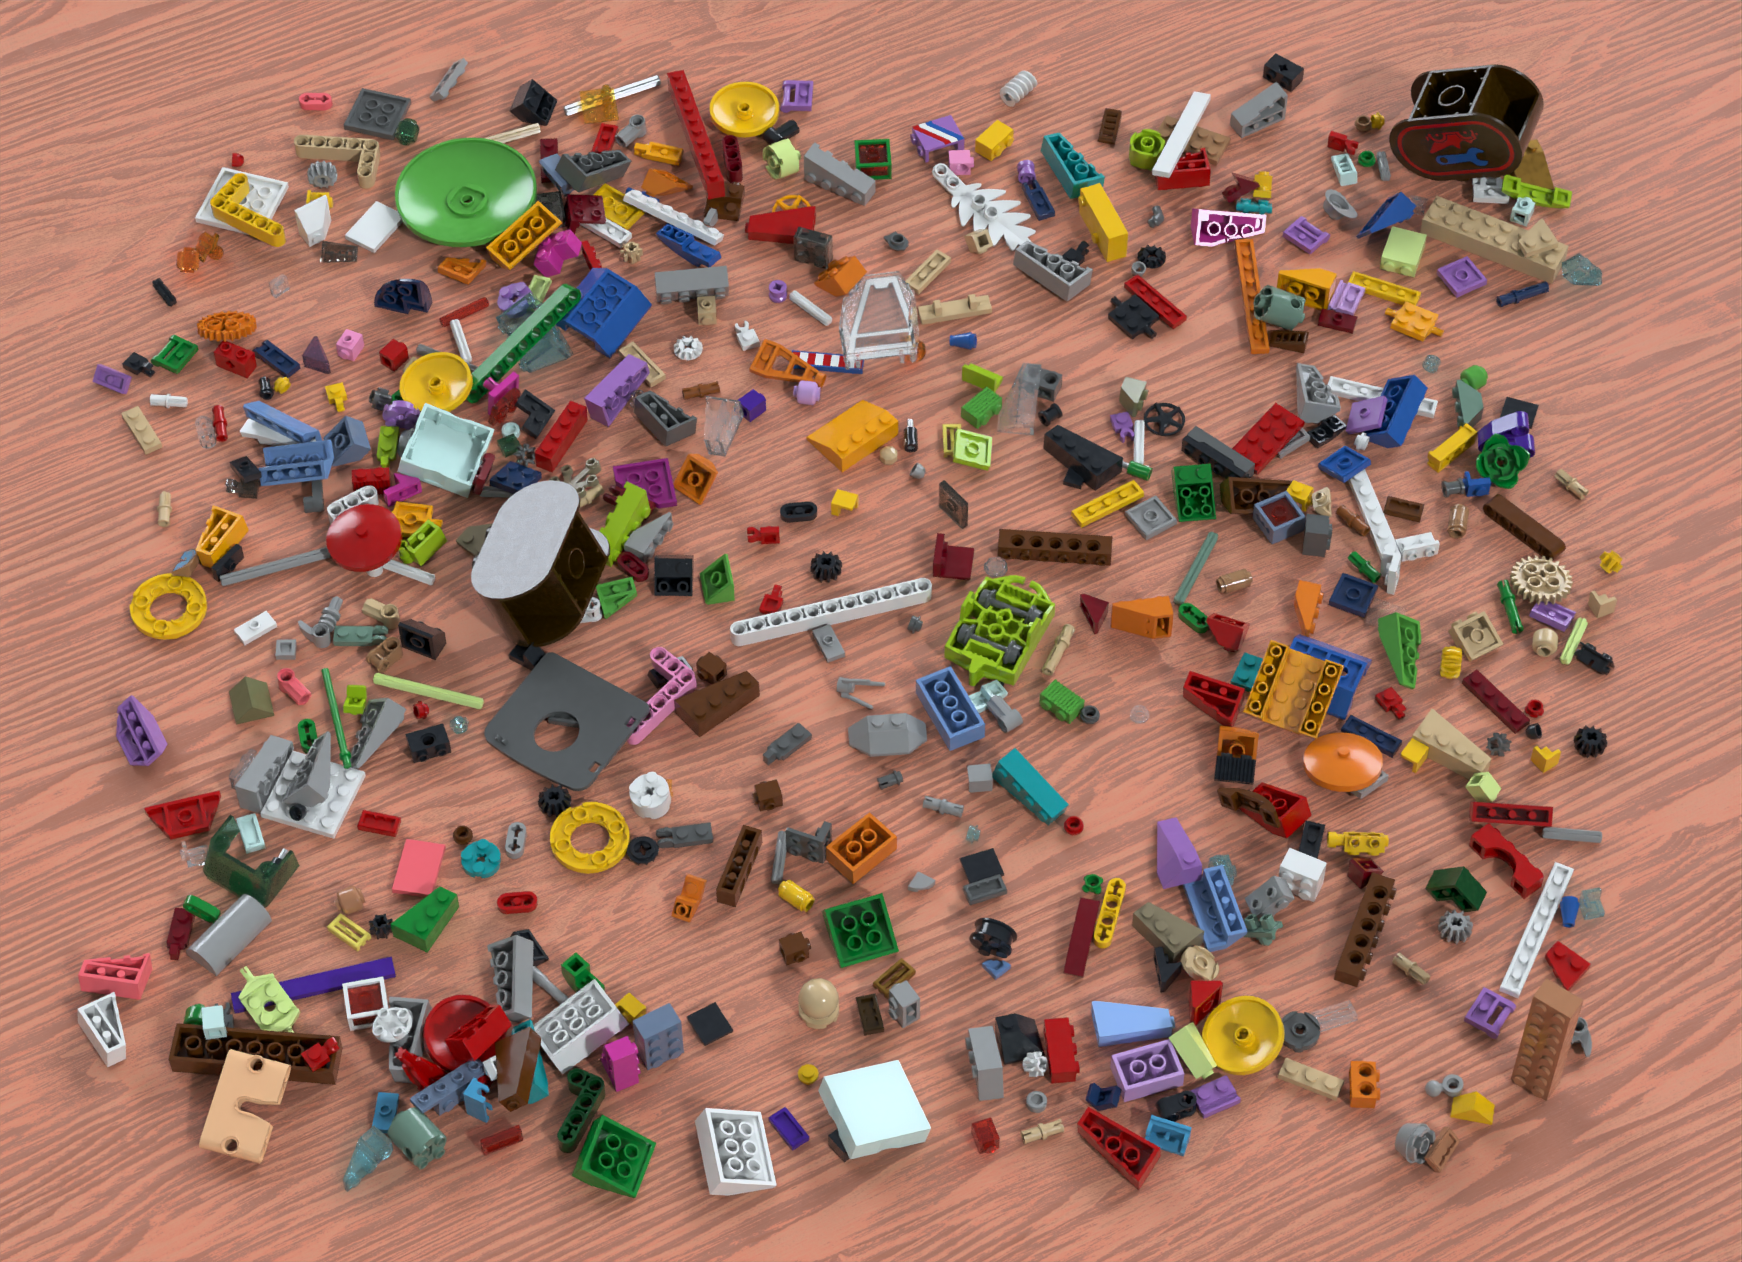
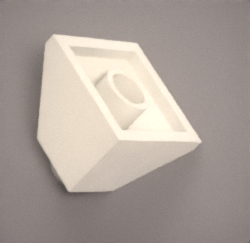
(313, 220)

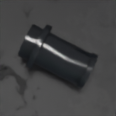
(266, 391)

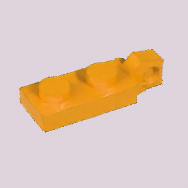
(659, 152)

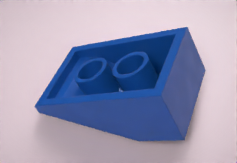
(1392, 211)

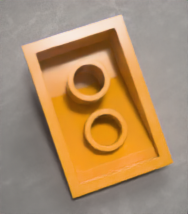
(1313, 284)

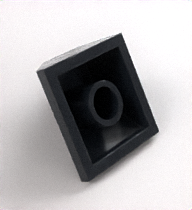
(1017, 1037)

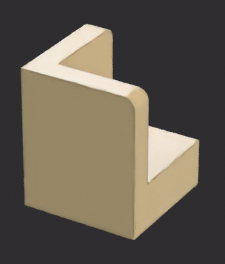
(1601, 604)

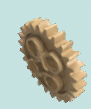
(1541, 580)

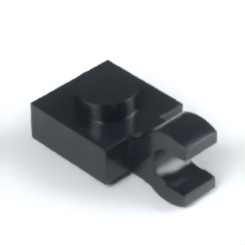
(1078, 254)
(136, 363)

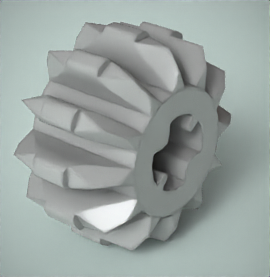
(322, 174)
(1455, 926)

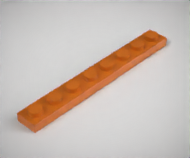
(1250, 288)

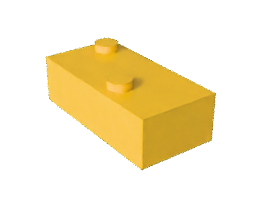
(1103, 222)

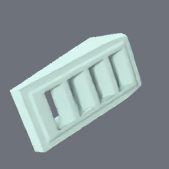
(1345, 171)

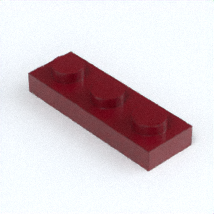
(547, 148)

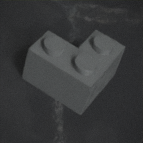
(1317, 535)

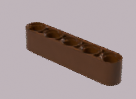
(1524, 527)

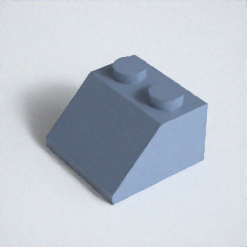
(548, 167)
(348, 441)

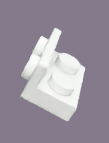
(1417, 546)
(1390, 570)

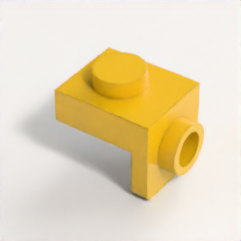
(1301, 494)

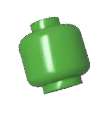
(1474, 376)

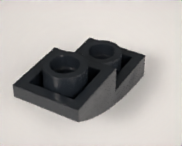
(1327, 431)

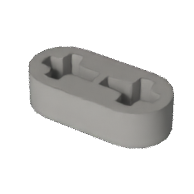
(511, 840)

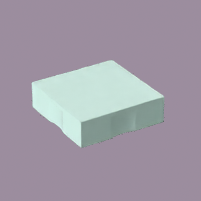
(445, 450)
(874, 1109)

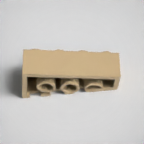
(1450, 746)

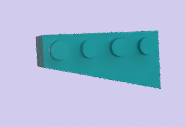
(1069, 165)

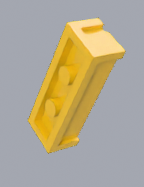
(1452, 448)

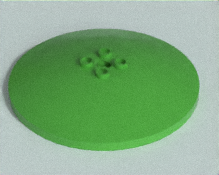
(463, 169)

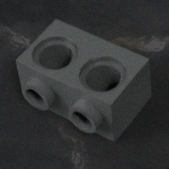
(1049, 384)

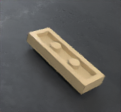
(928, 271)
(656, 374)
(141, 430)
(1311, 1079)

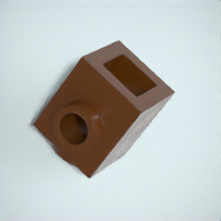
(711, 668)
(767, 795)
(794, 948)

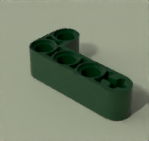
(586, 1096)

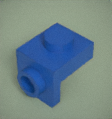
(1476, 487)

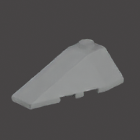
(1313, 396)
(378, 722)

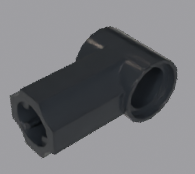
(783, 132)

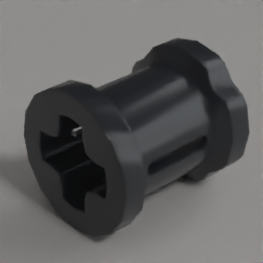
(1050, 414)

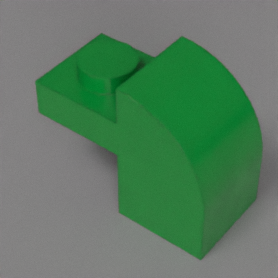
(578, 973)

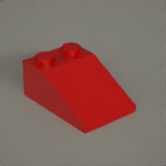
(1290, 808)

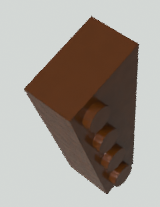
(716, 702)

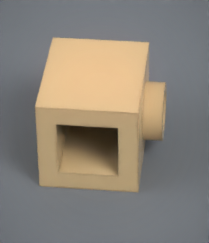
(978, 241)
(706, 310)

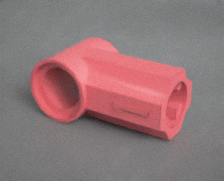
(293, 687)

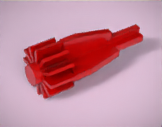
(419, 1070)

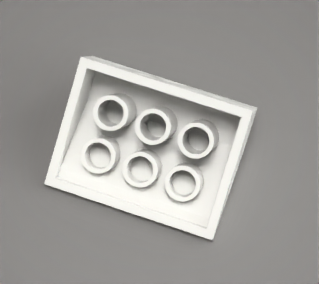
(579, 1026)
(734, 1151)

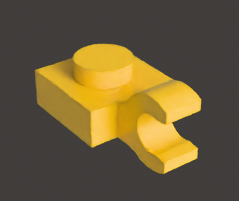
(336, 394)

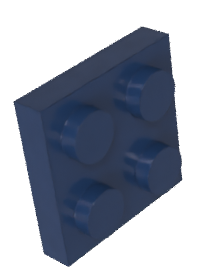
(514, 477)
(1353, 595)

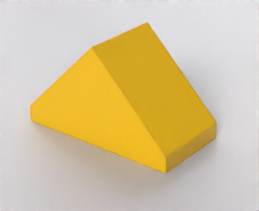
(1473, 1108)

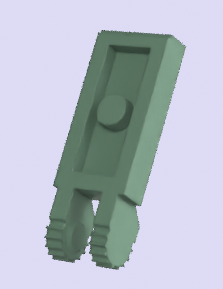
(359, 635)

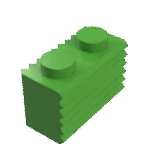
(981, 408)
(1061, 701)

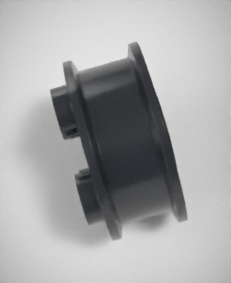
(993, 937)

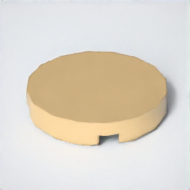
(1199, 963)

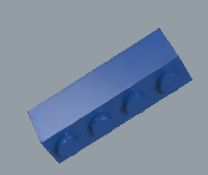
(1403, 400)

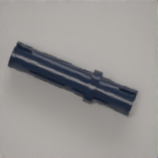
(1516, 296)

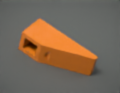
(1305, 604)

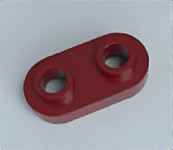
(634, 567)

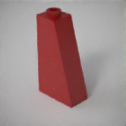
(780, 225)

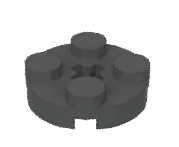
(1310, 1035)

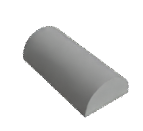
(229, 934)

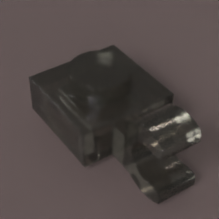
(244, 490)

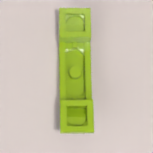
(1541, 196)

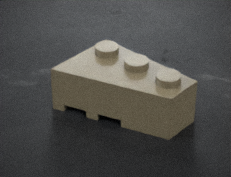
(1166, 930)

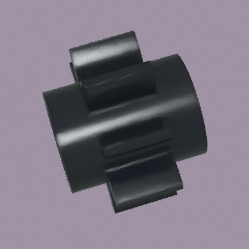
(380, 926)

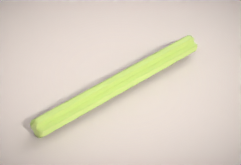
(429, 691)

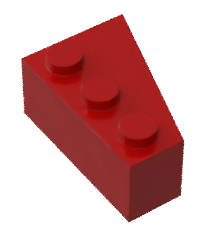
(1189, 172)
(478, 1034)

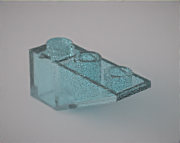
(368, 1153)

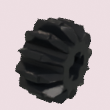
(826, 567)
(1590, 741)
(554, 800)

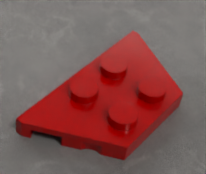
(185, 815)

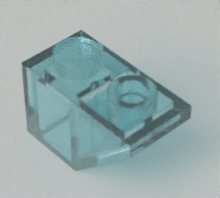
(1581, 271)

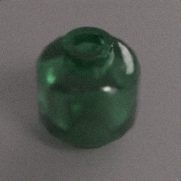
(407, 131)

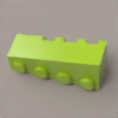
(626, 518)

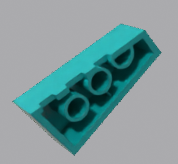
(1029, 787)

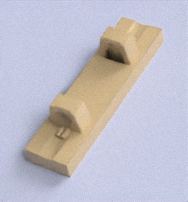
(954, 309)

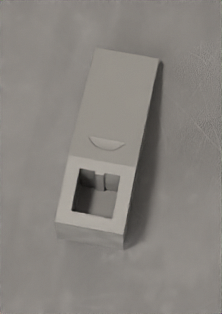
(648, 537)

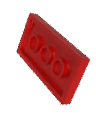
(1269, 436)

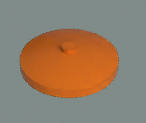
(1343, 762)

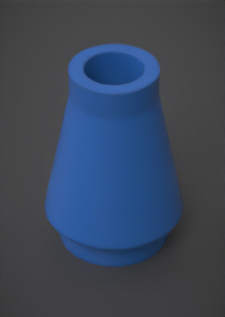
(964, 340)
(1569, 909)

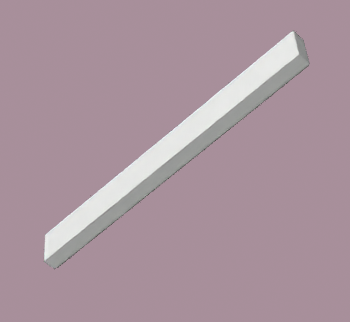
(1181, 134)
(1536, 930)

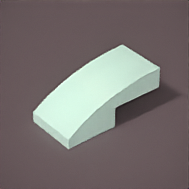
(987, 691)

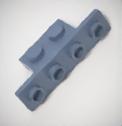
(449, 1089)

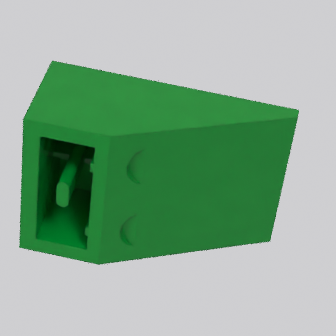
(1193, 492)

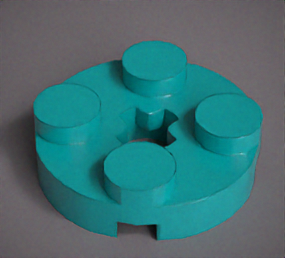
(478, 849)

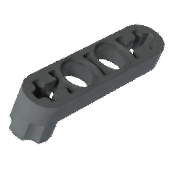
(315, 502)

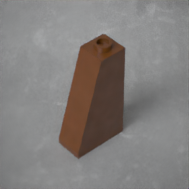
(516, 1067)

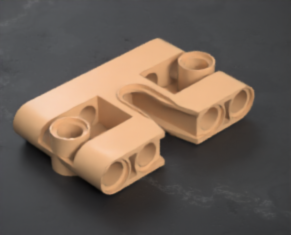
(235, 1086)

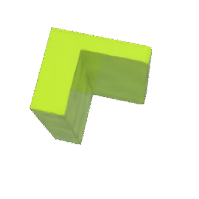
(981, 377)

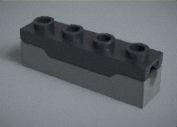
(1211, 451)

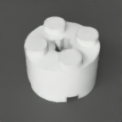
(650, 796)

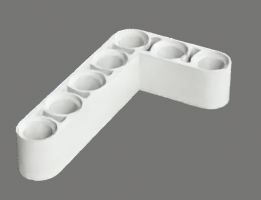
(362, 496)

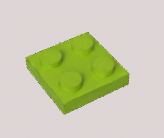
(972, 449)

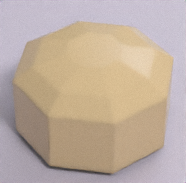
(888, 455)

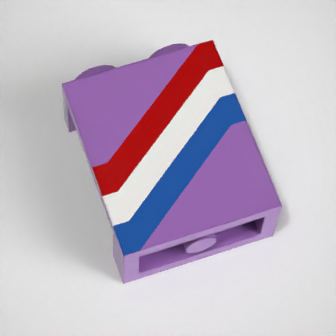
(936, 135)

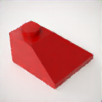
(1228, 631)

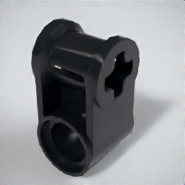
(1176, 1107)

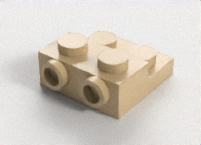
(1475, 635)

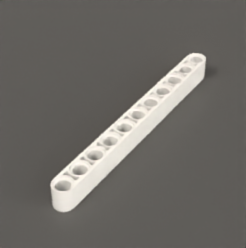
(831, 612)

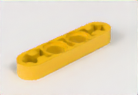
(1112, 913)

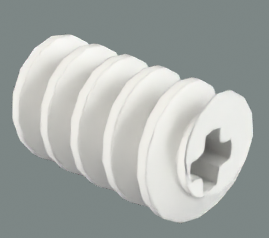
(1017, 88)

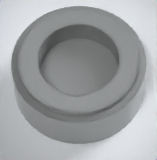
(1036, 1101)

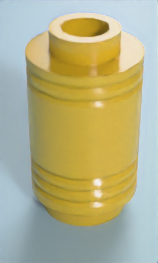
(796, 895)

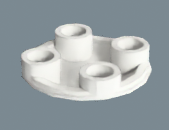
(392, 1024)

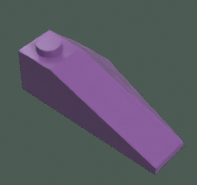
(1176, 855)

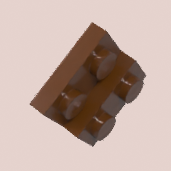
(730, 205)

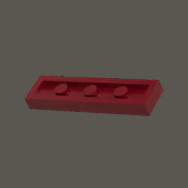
(1496, 701)

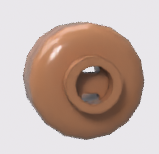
(349, 900)

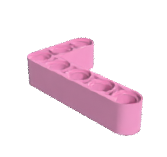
(662, 697)

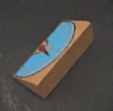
(187, 563)

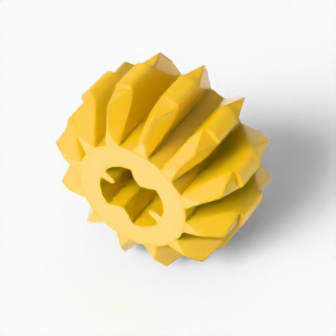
(1451, 662)

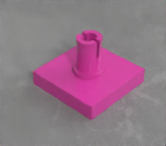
(497, 390)

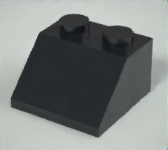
(421, 638)

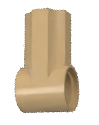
(384, 613)

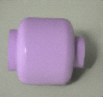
(807, 392)

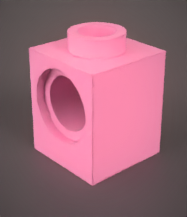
(960, 162)

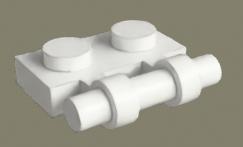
(1488, 191)

